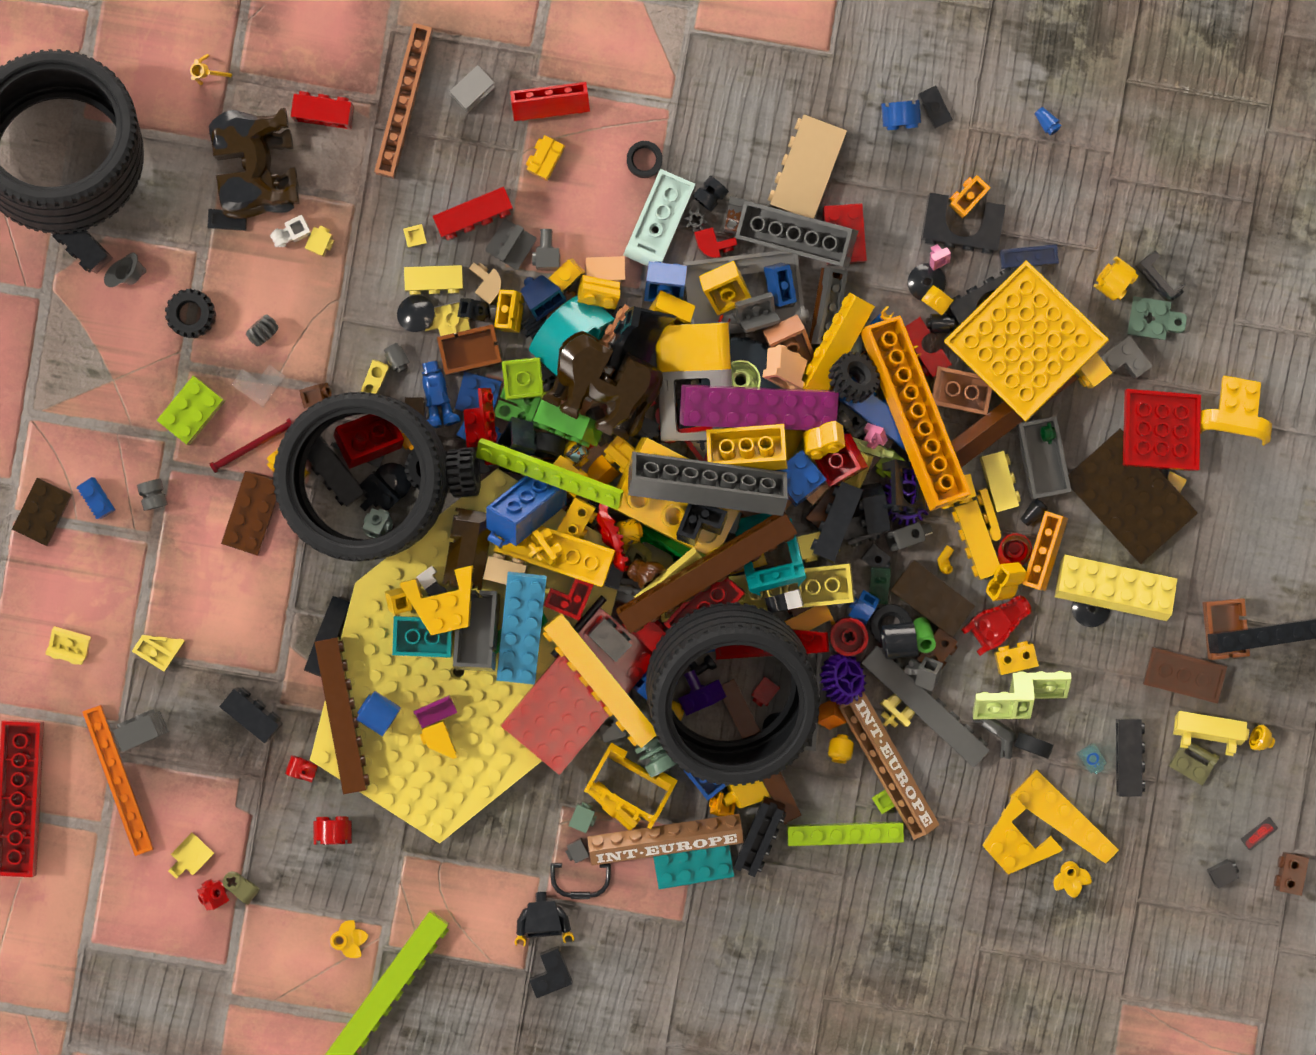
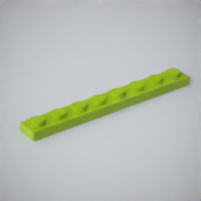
(549, 473)

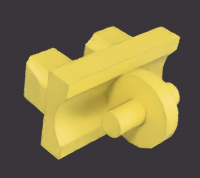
(903, 717)

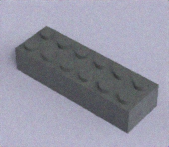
(796, 234)

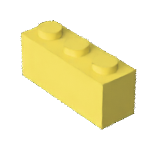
(433, 279)
(1000, 481)

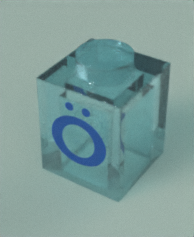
(1092, 759)

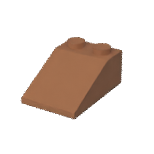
(792, 335)
(961, 391)

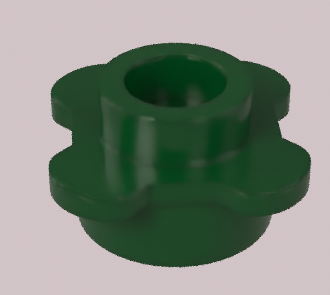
(1048, 433)

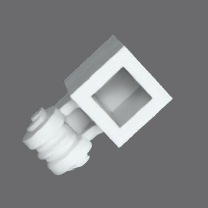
(295, 230)

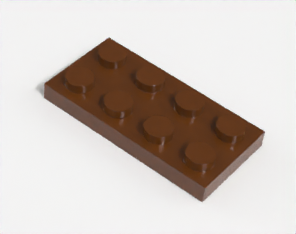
(250, 514)
(1184, 675)

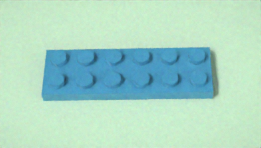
(521, 627)

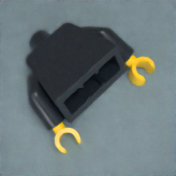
(542, 920)

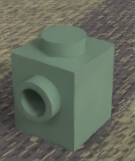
(583, 817)

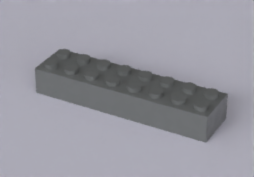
(707, 483)

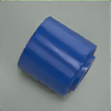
(378, 713)

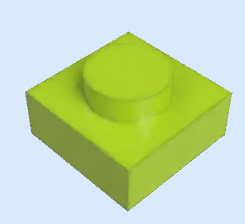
(883, 801)

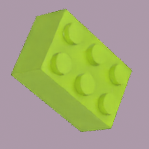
(191, 410)

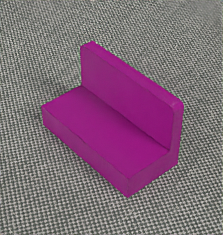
(435, 711)

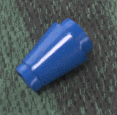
(1048, 121)

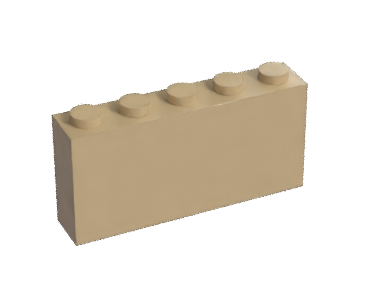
(807, 167)

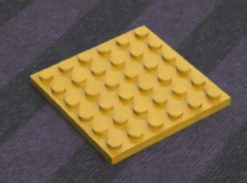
(1026, 341)

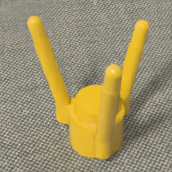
(201, 70)

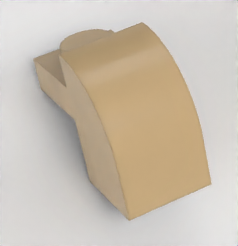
(491, 283)

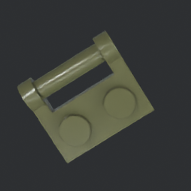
(1192, 768)

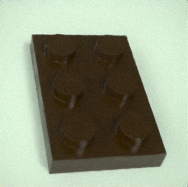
(42, 511)

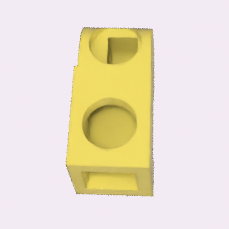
(375, 377)

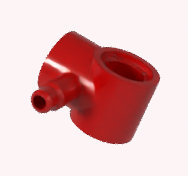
(301, 769)

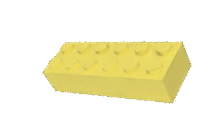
(1116, 587)

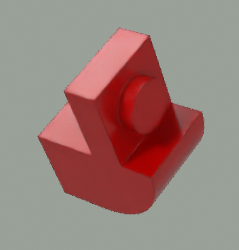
(709, 246)

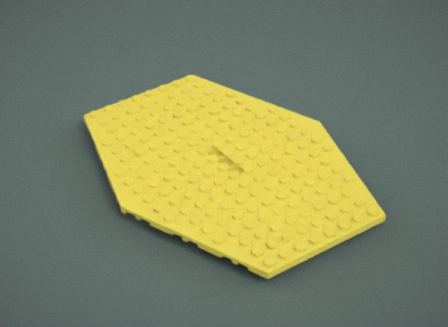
(404, 774)

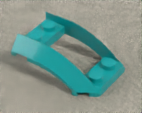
(774, 576)

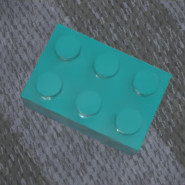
(414, 639)

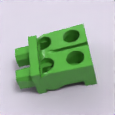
(524, 410)

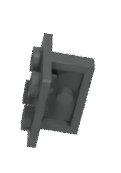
(511, 244)
(756, 313)

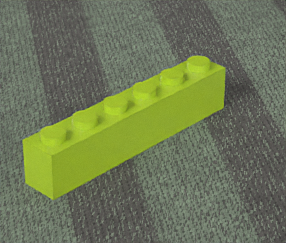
(845, 833)

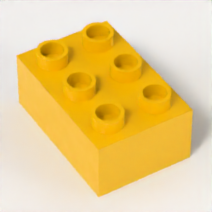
(667, 515)

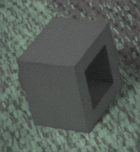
(577, 851)

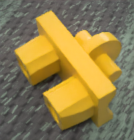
(542, 548)

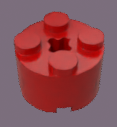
(859, 635)
(332, 831)

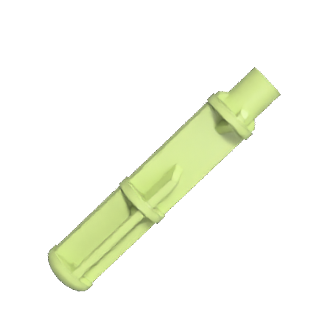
(878, 451)

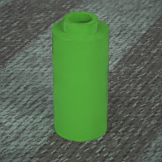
(924, 635)

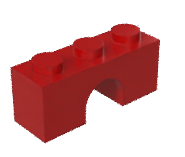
(930, 361)

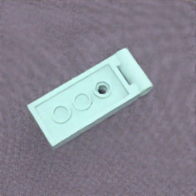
(662, 210)

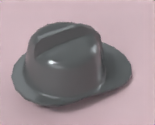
(126, 271)

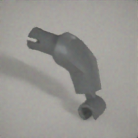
(1003, 732)

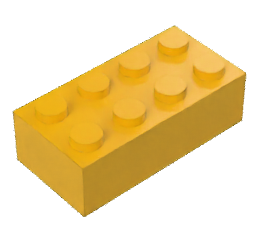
(749, 446)

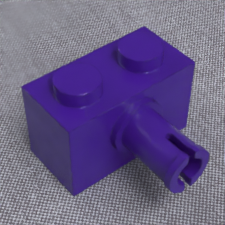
(700, 695)

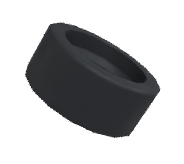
(649, 145)
(1034, 745)

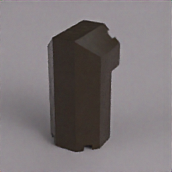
(469, 546)

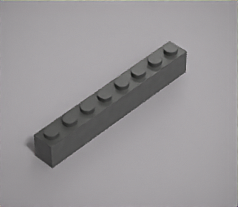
(926, 707)

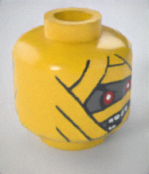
(630, 530)

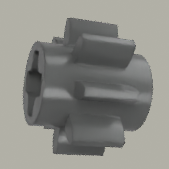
(696, 215)

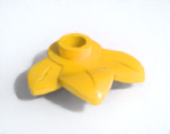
(1072, 882)
(352, 939)

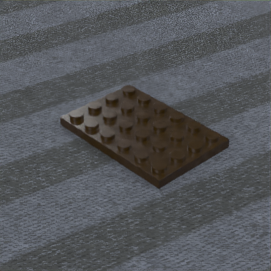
(1130, 500)

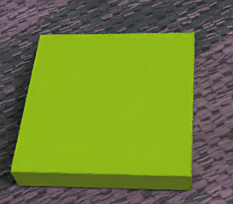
(522, 378)

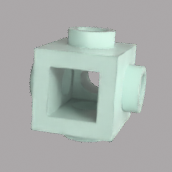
(377, 523)

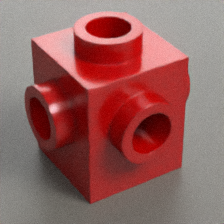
(212, 894)

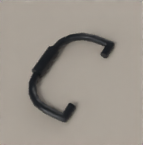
(580, 895)

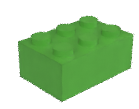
(577, 430)

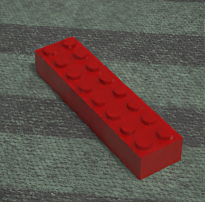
(20, 796)

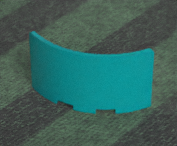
(563, 323)

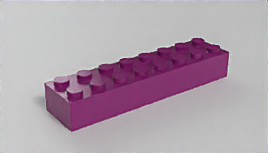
(756, 407)

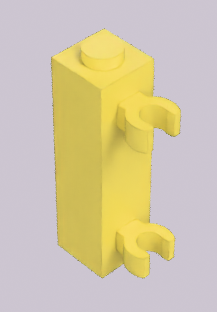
(1210, 728)

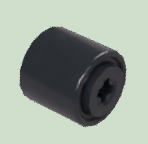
(899, 640)

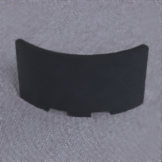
(637, 334)

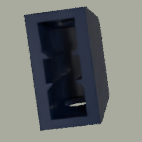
(541, 296)

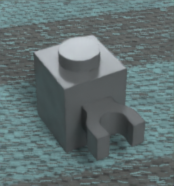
(927, 672)

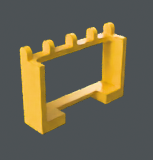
(662, 780)

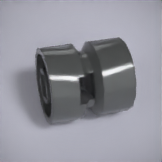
(152, 494)

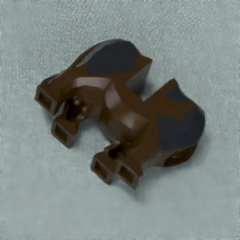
(251, 139)

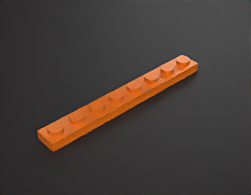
(118, 780)

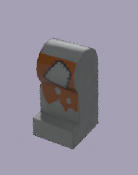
(733, 214)

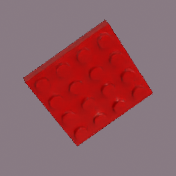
(1162, 430)

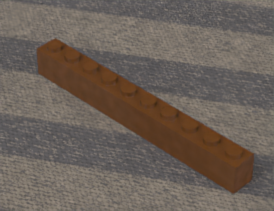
(706, 571)

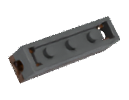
(828, 301)

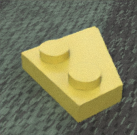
(158, 650)

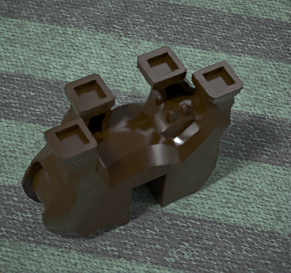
(582, 376)

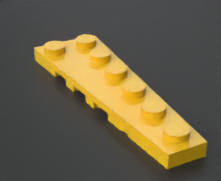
(1052, 807)

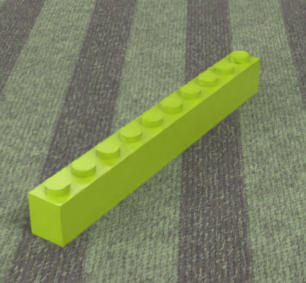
(390, 985)

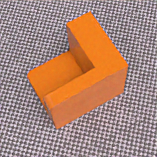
(830, 715)

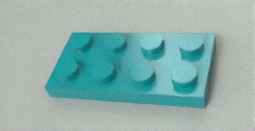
(693, 866)

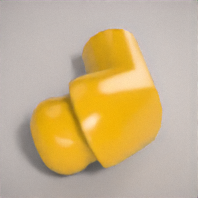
(943, 560)

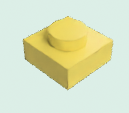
(414, 235)

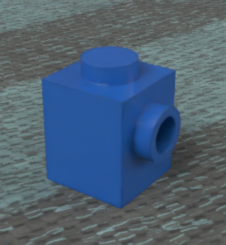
(863, 607)

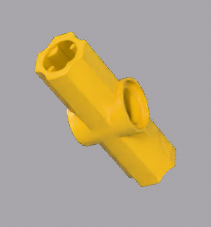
(624, 816)

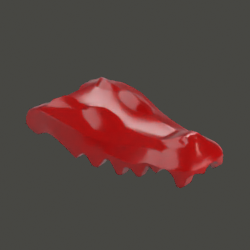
(611, 538)
(995, 624)

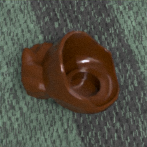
(644, 572)

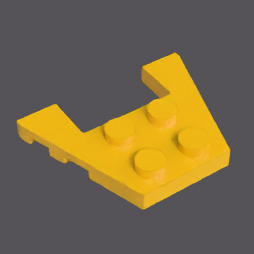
(445, 610)
(1011, 847)

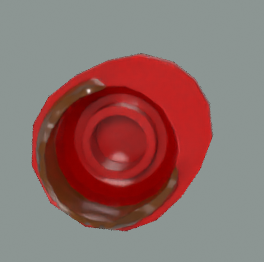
(1014, 549)

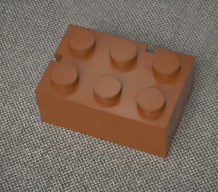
(470, 350)
(1222, 617)

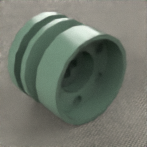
(659, 759)

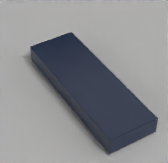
(1034, 255)

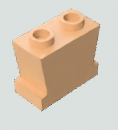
(785, 368)

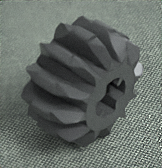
(262, 330)

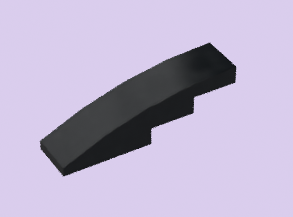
(329, 629)

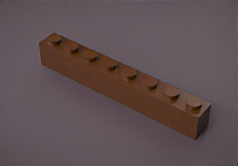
(341, 715)

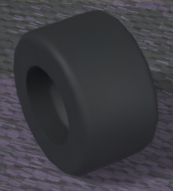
(549, 445)

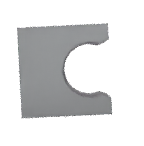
(472, 89)

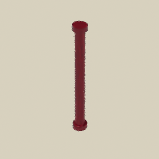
(250, 446)

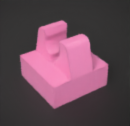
(939, 257)
(875, 435)

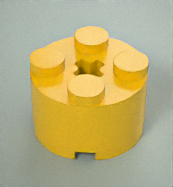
(1115, 279)

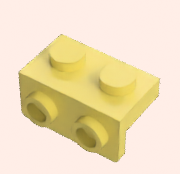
(68, 646)

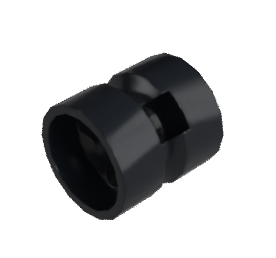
(705, 198)

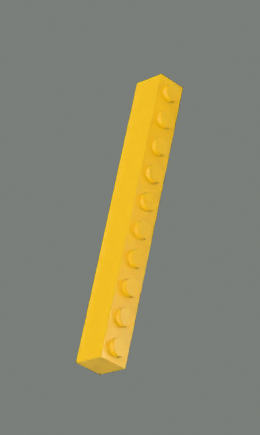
(836, 341)

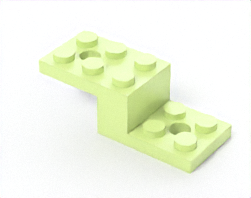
(1020, 699)

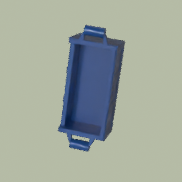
(522, 510)

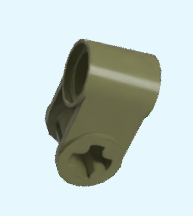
(243, 890)

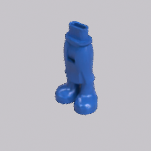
(436, 395)

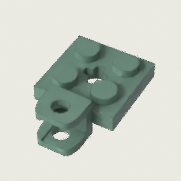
(1163, 321)

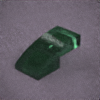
(880, 583)

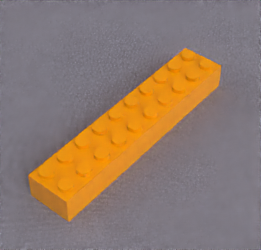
(915, 413)

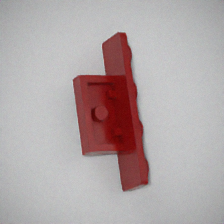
(480, 421)

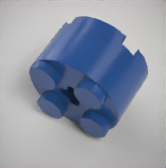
(901, 114)

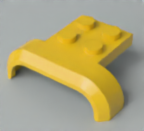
(1238, 410)

